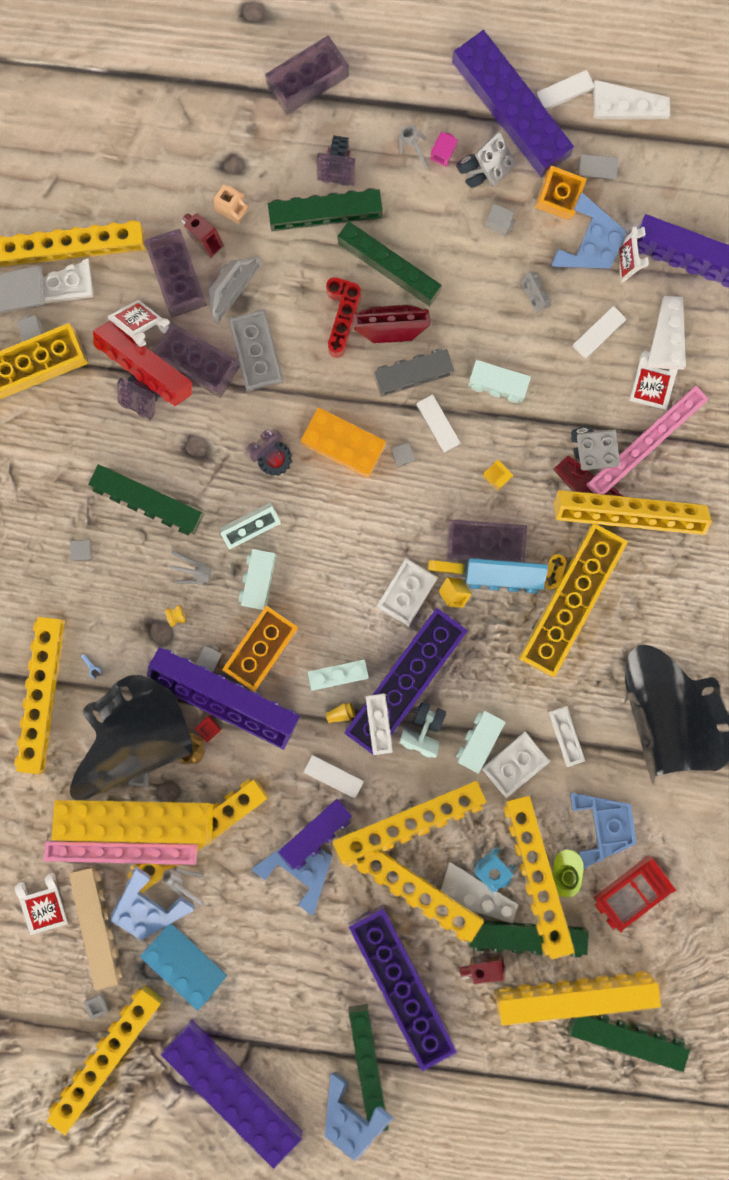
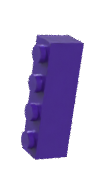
(318, 831)

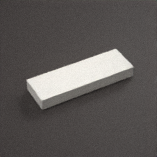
(565, 90)
(599, 332)
(438, 423)
(379, 724)
(566, 736)
(333, 776)

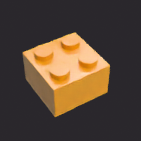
(560, 193)

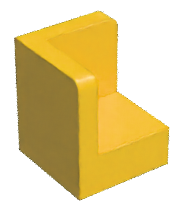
(497, 475)
(455, 592)

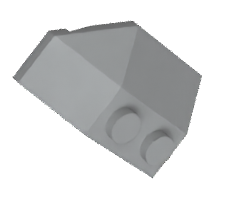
(230, 284)

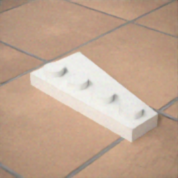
(627, 103)
(69, 283)
(669, 336)
(476, 895)

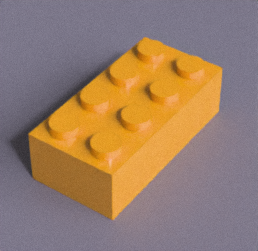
(343, 442)
(260, 649)

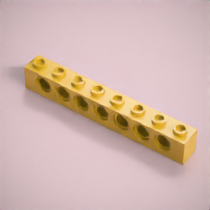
(77, 248)
(631, 512)
(45, 705)
(471, 792)
(256, 797)
(472, 921)
(563, 945)
(63, 1118)

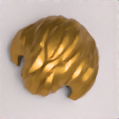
(197, 752)

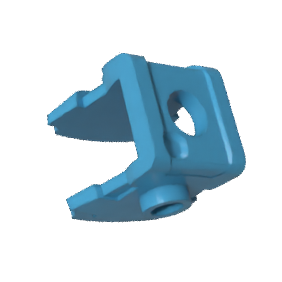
(492, 861)

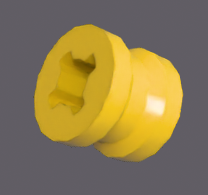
(175, 615)

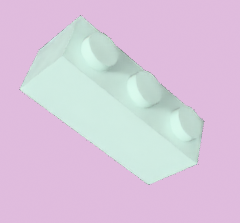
(499, 381)
(250, 525)
(257, 579)
(338, 675)
(480, 741)

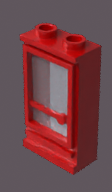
(633, 894)

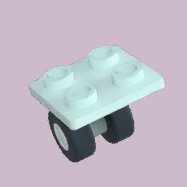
(419, 741)

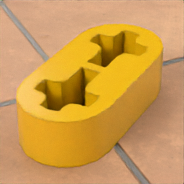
(446, 567)
(557, 574)

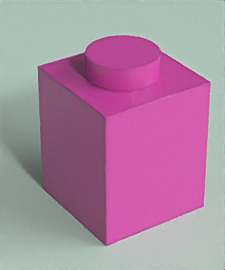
(444, 149)

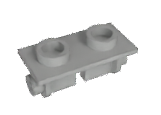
(531, 284)

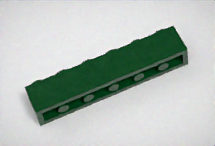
(325, 210)
(389, 263)
(146, 499)
(523, 937)
(630, 1040)
(366, 1060)

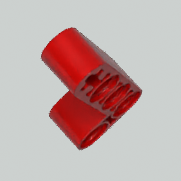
(342, 319)

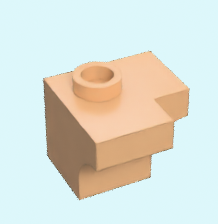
(230, 204)

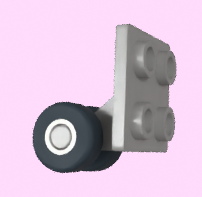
(493, 162)
(596, 448)

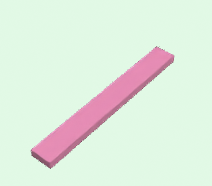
(648, 441)
(120, 853)

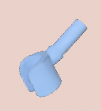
(90, 665)

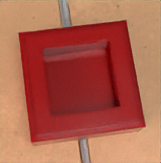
(208, 728)

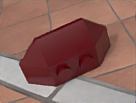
(391, 323)

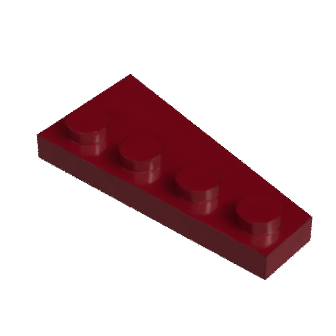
(576, 479)

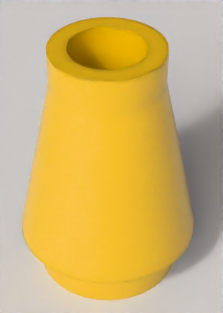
(343, 712)

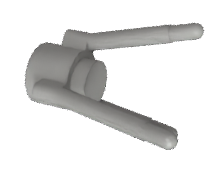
(409, 136)
(200, 573)
(174, 880)

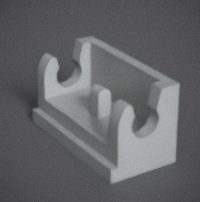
(597, 166)

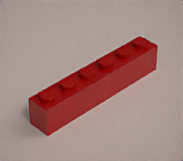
(142, 363)

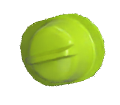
(568, 873)

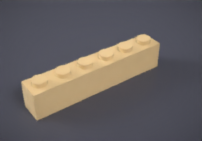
(95, 927)

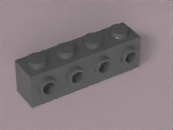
(413, 372)

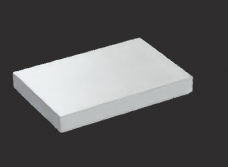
(407, 592)
(515, 764)

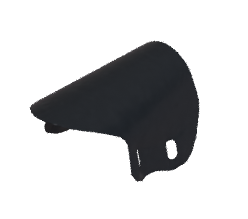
(673, 716)
(133, 737)

